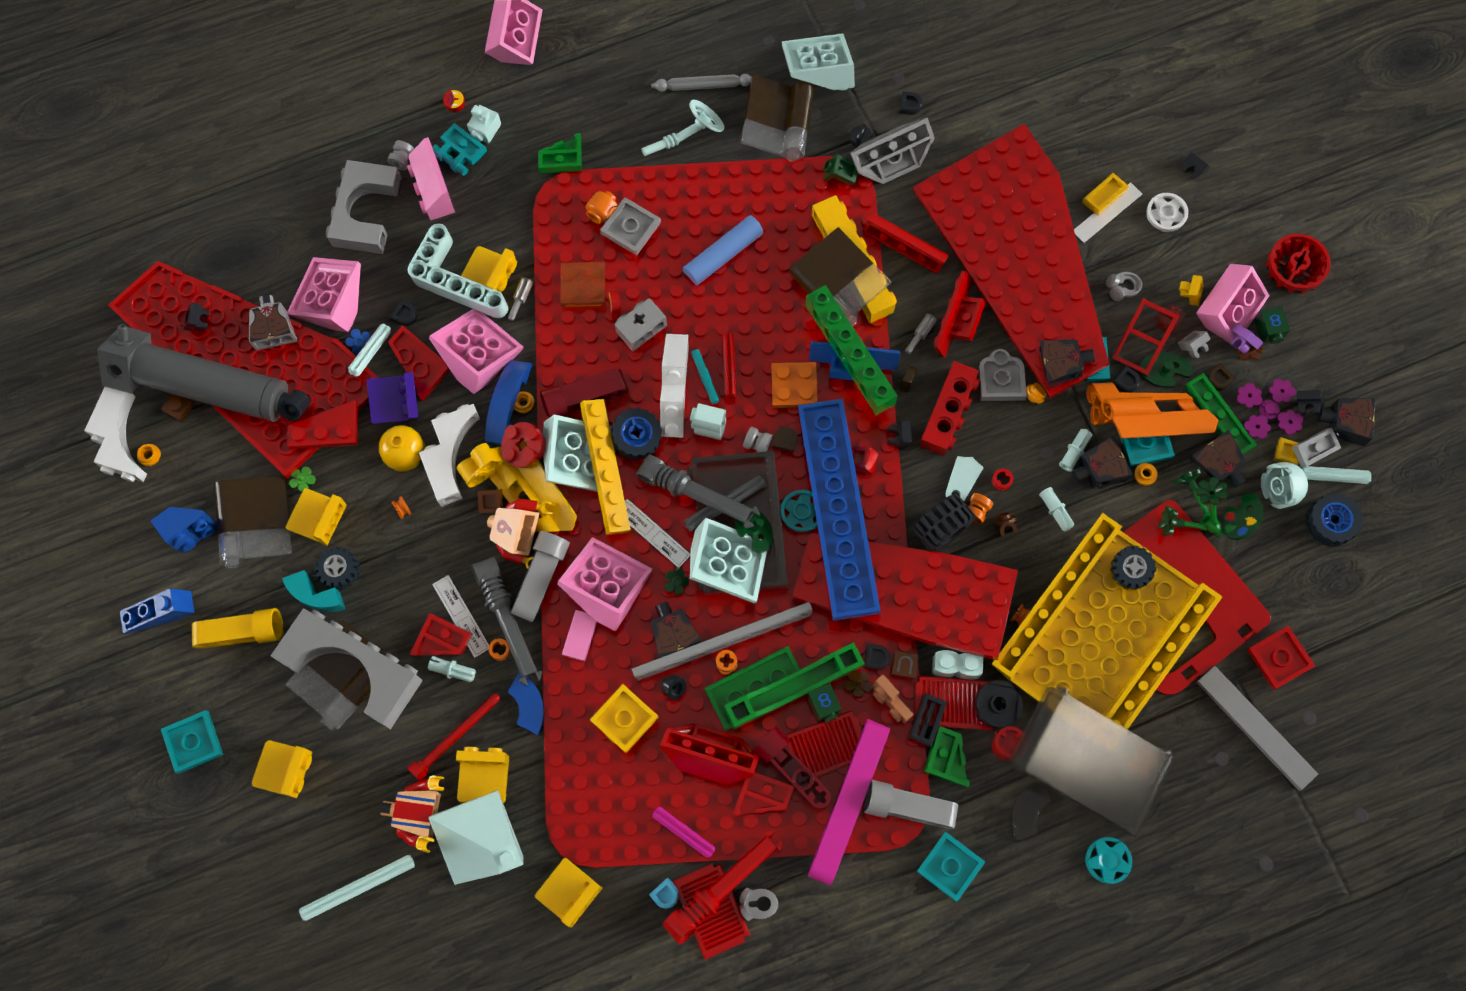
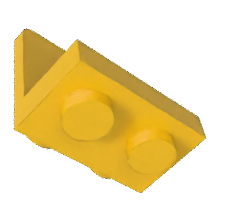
(490, 268)
(282, 768)
(482, 773)

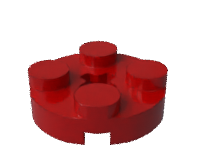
(511, 445)

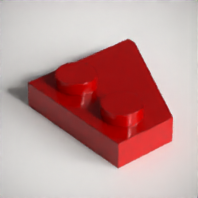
(440, 638)
(763, 794)

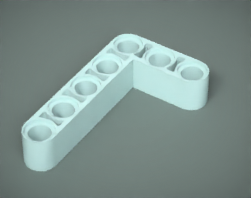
(451, 281)

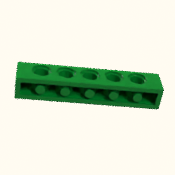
(851, 350)

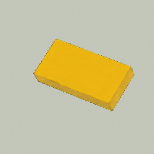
(1105, 194)

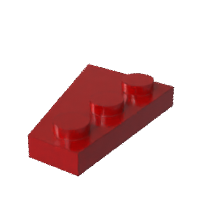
(420, 359)
(326, 429)

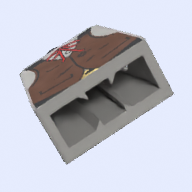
(270, 325)

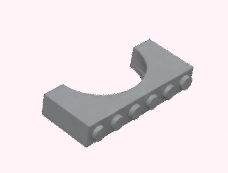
(390, 682)

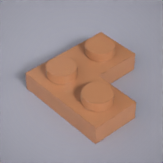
(888, 693)

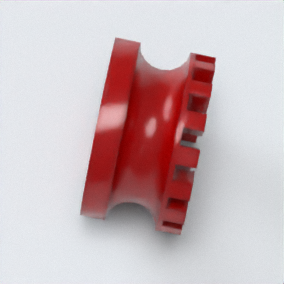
(997, 483)

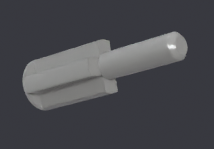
(520, 296)
(921, 331)

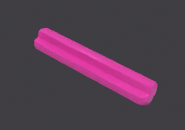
(683, 832)

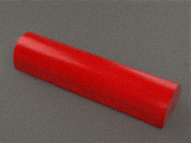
(905, 243)

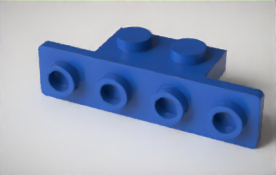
(824, 353)

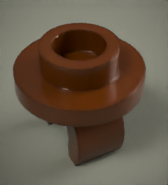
(1005, 519)

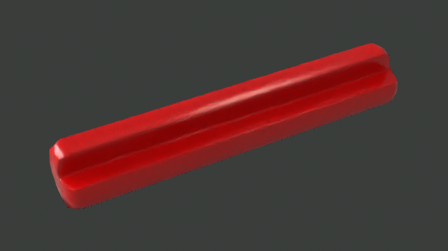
(729, 365)

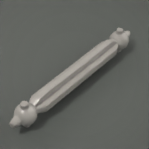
(702, 82)

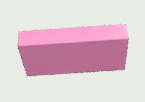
(579, 636)

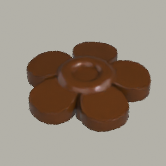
(1251, 354)
(858, 684)

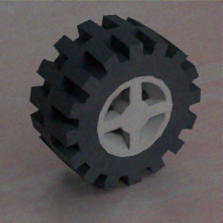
(331, 562)
(1140, 564)

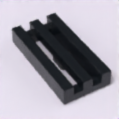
(920, 738)

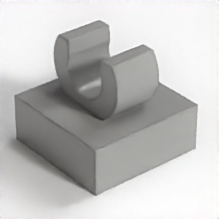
(1194, 341)

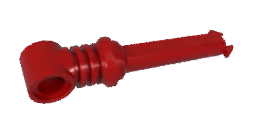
(682, 923)

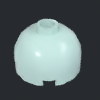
(1284, 484)

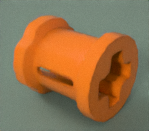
(721, 658)

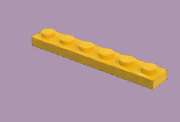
(605, 466)

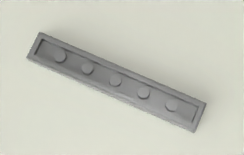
(1257, 728)

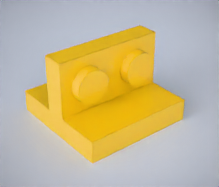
(624, 718)

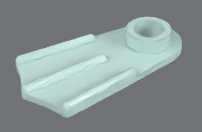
(963, 476)

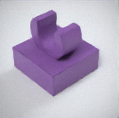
(1244, 339)

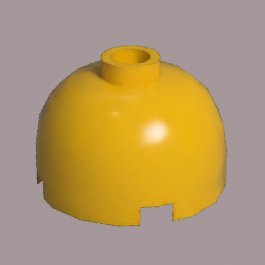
(401, 448)

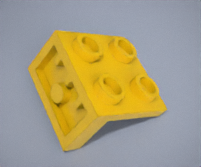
(316, 516)
(568, 892)

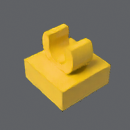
(1192, 290)

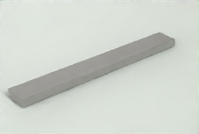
(722, 641)

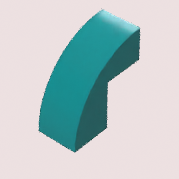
(302, 588)

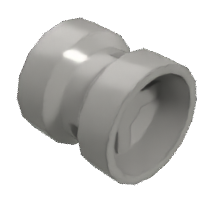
(399, 157)
(762, 443)

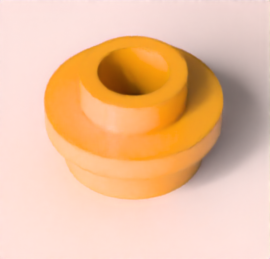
(1035, 393)
(530, 402)
(144, 450)
(1143, 480)

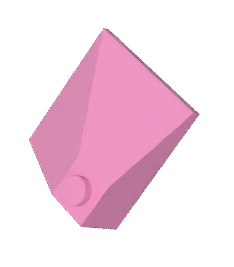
(328, 294)
(475, 349)
(604, 582)

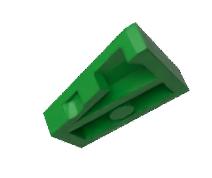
(561, 156)
(947, 758)

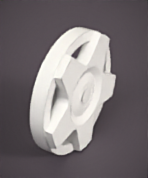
(1167, 212)

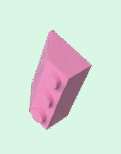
(513, 31)
(430, 181)
(1232, 301)

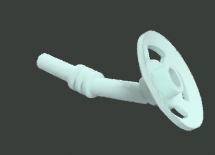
(701, 122)

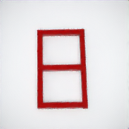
(1160, 344)

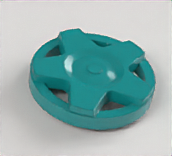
(800, 511)
(1108, 860)

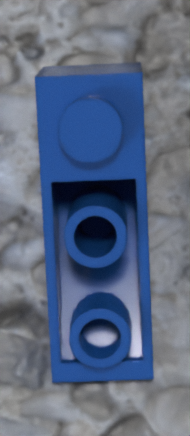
(157, 610)

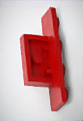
(961, 317)

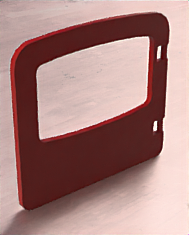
(1199, 561)

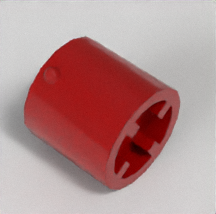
(1005, 742)

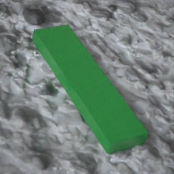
(1209, 399)

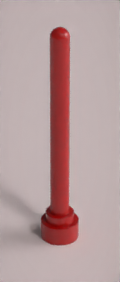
(420, 767)

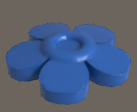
(357, 340)

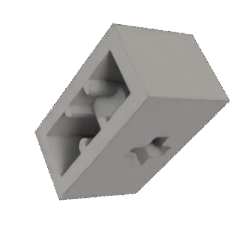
(635, 333)

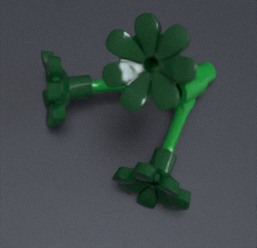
(1208, 493)

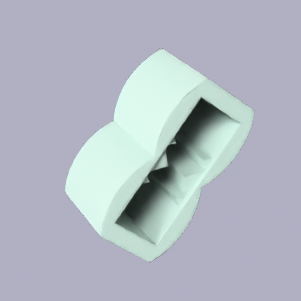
(708, 421)
(951, 664)

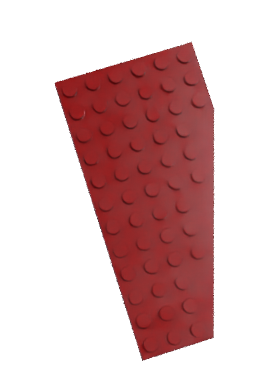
(1019, 246)
(312, 364)

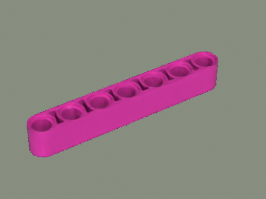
(848, 802)

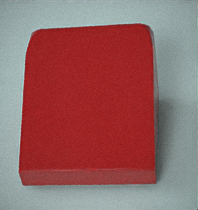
(864, 459)

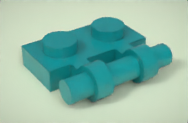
(463, 144)

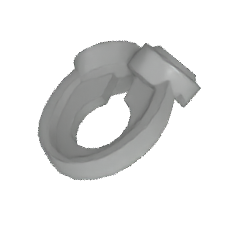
(1117, 293)
(753, 895)

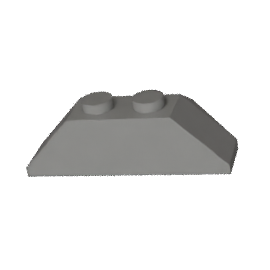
(894, 151)

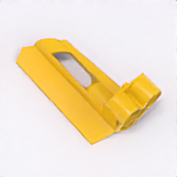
(488, 463)

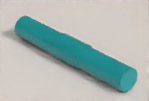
(704, 376)

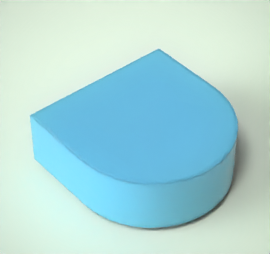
(666, 894)

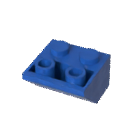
(184, 527)

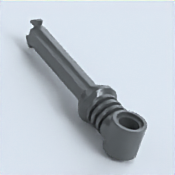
(656, 472)
(498, 601)

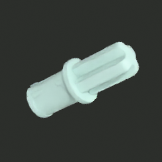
(1075, 450)
(1056, 509)
(451, 669)

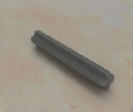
(737, 495)

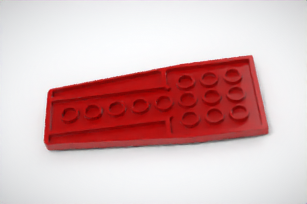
(925, 596)

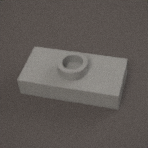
(1316, 447)

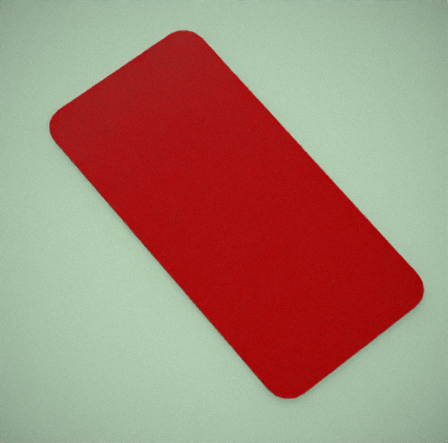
(594, 790)

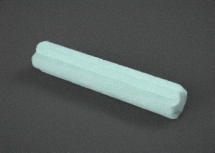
(369, 350)
(1337, 474)

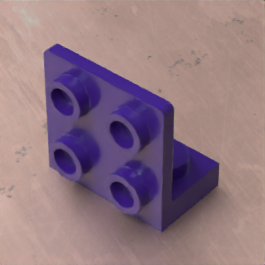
(392, 399)

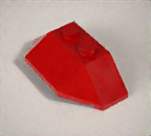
(709, 753)

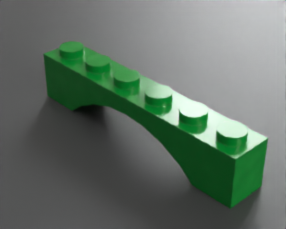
(793, 686)

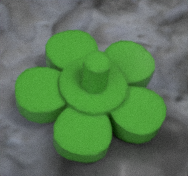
(302, 478)

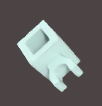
(483, 123)

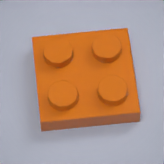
(793, 384)

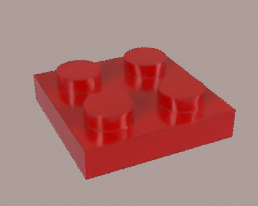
(1280, 657)

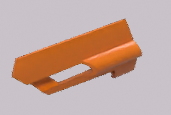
(1140, 417)

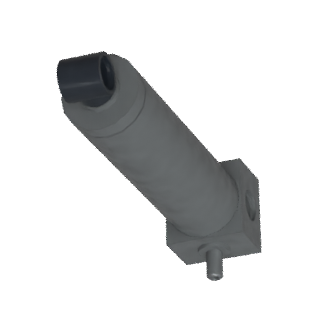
(132, 360)

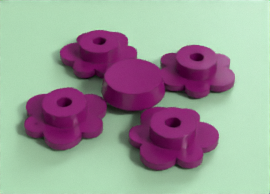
(1269, 409)

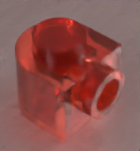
(1164, 321)

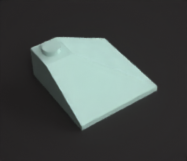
(821, 61)
(567, 453)
(726, 560)
(477, 839)

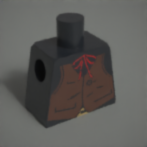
(1063, 360)
(1351, 419)
(1222, 459)
(1103, 465)
(673, 630)

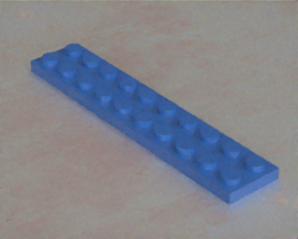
(838, 510)

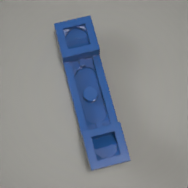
(504, 400)

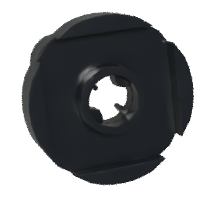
(1008, 697)

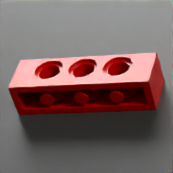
(958, 376)

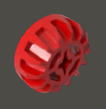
(1310, 255)

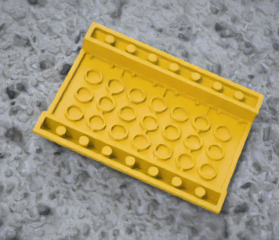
(1106, 639)

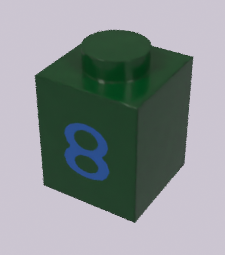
(1272, 325)
(824, 703)

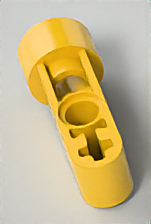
(260, 627)

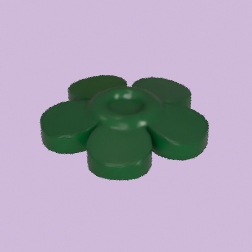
(676, 581)

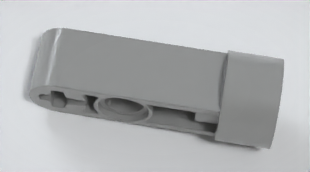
(548, 551)
(885, 800)

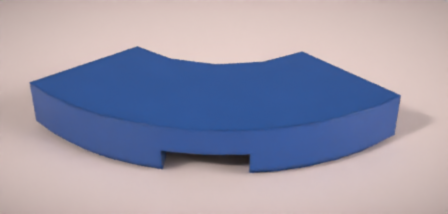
(530, 705)

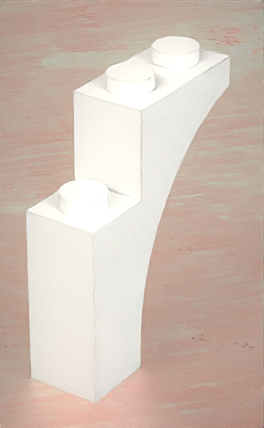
(673, 385)
(108, 428)
(441, 459)

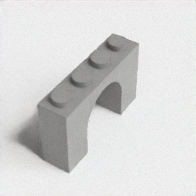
(358, 180)

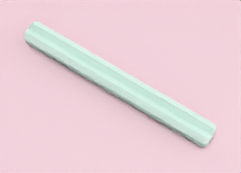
(357, 887)

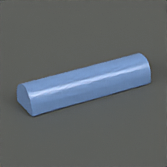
(723, 250)

